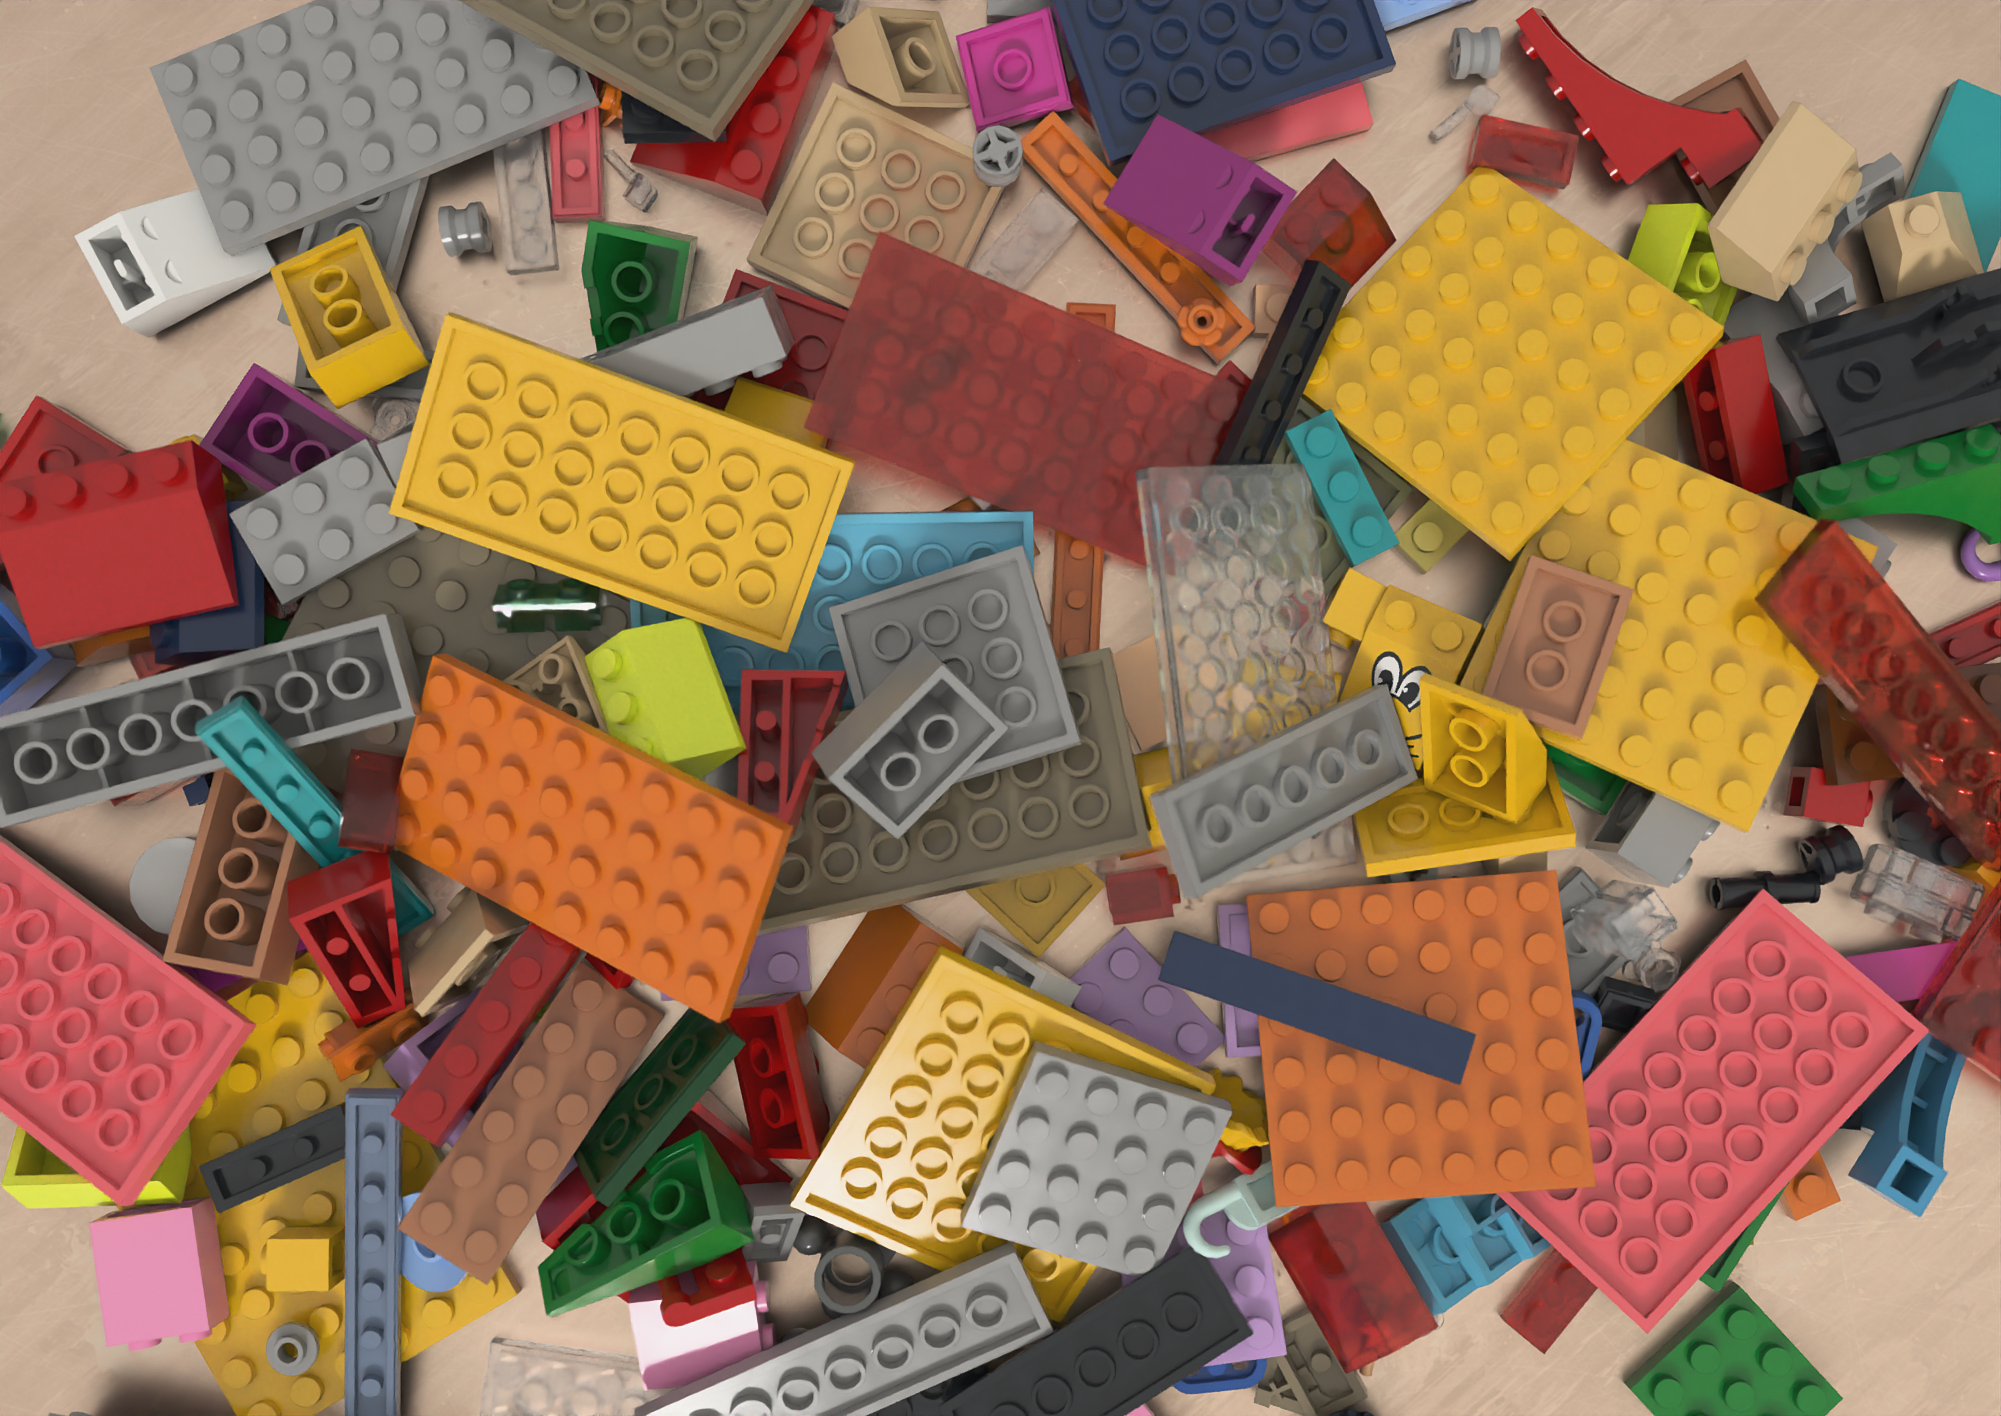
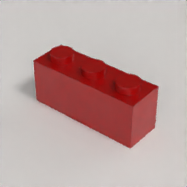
(1736, 416)

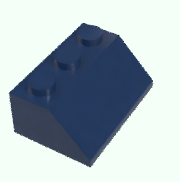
(220, 631)

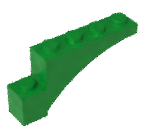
(1938, 477)

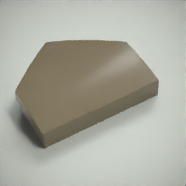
(1309, 1375)

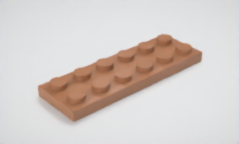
(531, 1124)

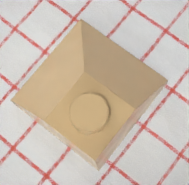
(901, 58)
(1921, 244)

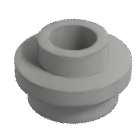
(303, 1338)

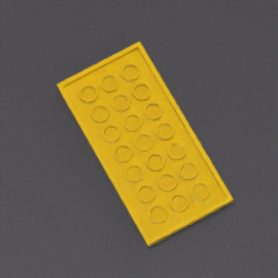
(618, 483)

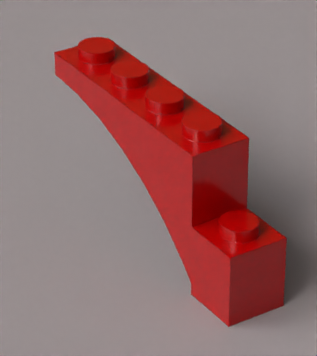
(1635, 127)

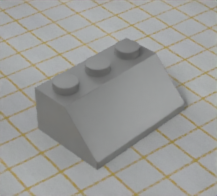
(908, 741)

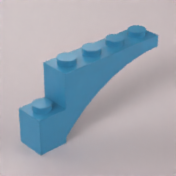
(1909, 1126)

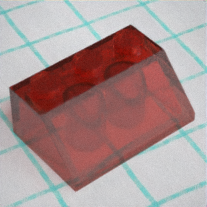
(1352, 1282)

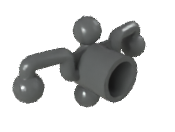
(835, 1294)

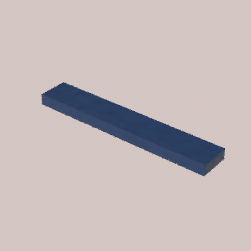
(1318, 1007)

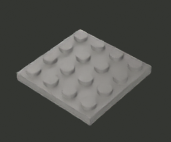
(985, 628)
(1094, 1161)

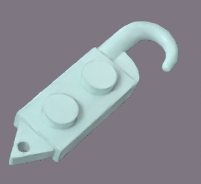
(1245, 1201)

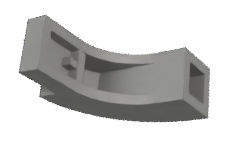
(1826, 283)

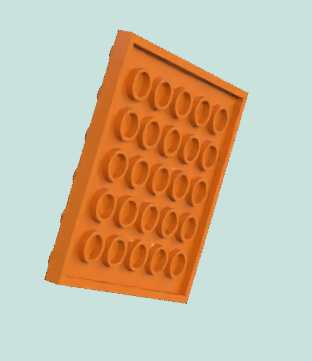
(1457, 952)

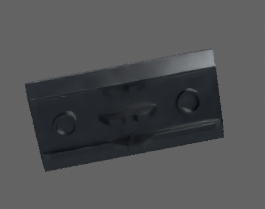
(1904, 367)

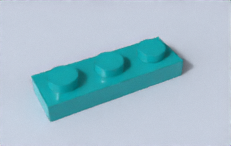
(1341, 488)

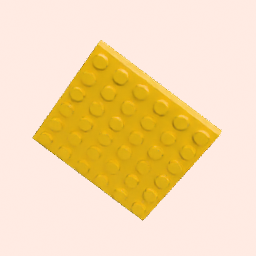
(1503, 358)
(1699, 672)
(930, 1108)

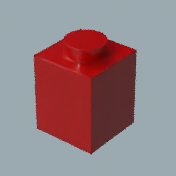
(1814, 801)

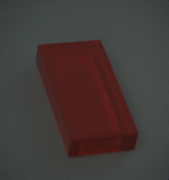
(370, 801)

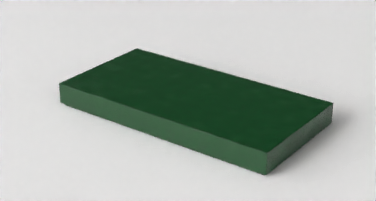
(655, 1102)

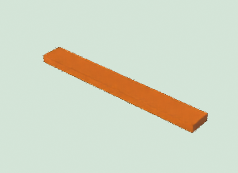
(1075, 563)

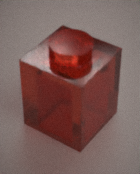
(1141, 894)

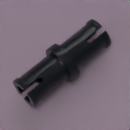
(1783, 887)

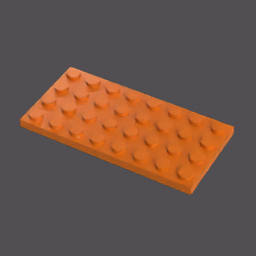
(587, 836)

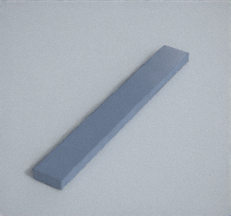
(373, 1252)

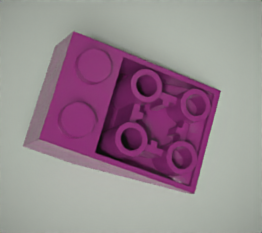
(1200, 199)

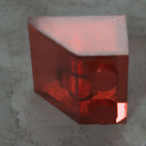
(1331, 223)

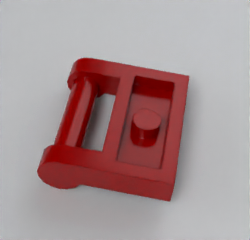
(720, 1285)

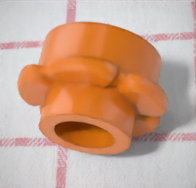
(1201, 335)

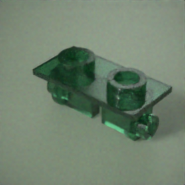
(523, 605)

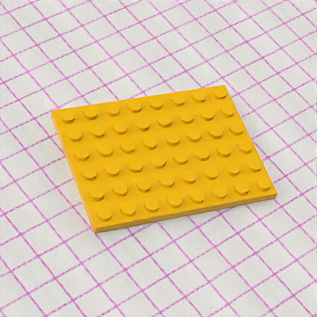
(267, 1087)

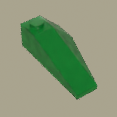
(634, 279)
(664, 1224)

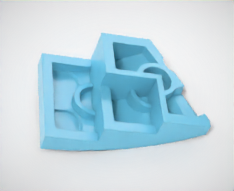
(1459, 1245)

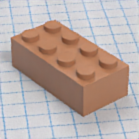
(236, 889)

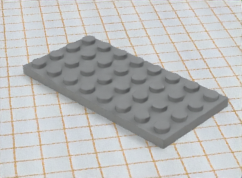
(353, 105)

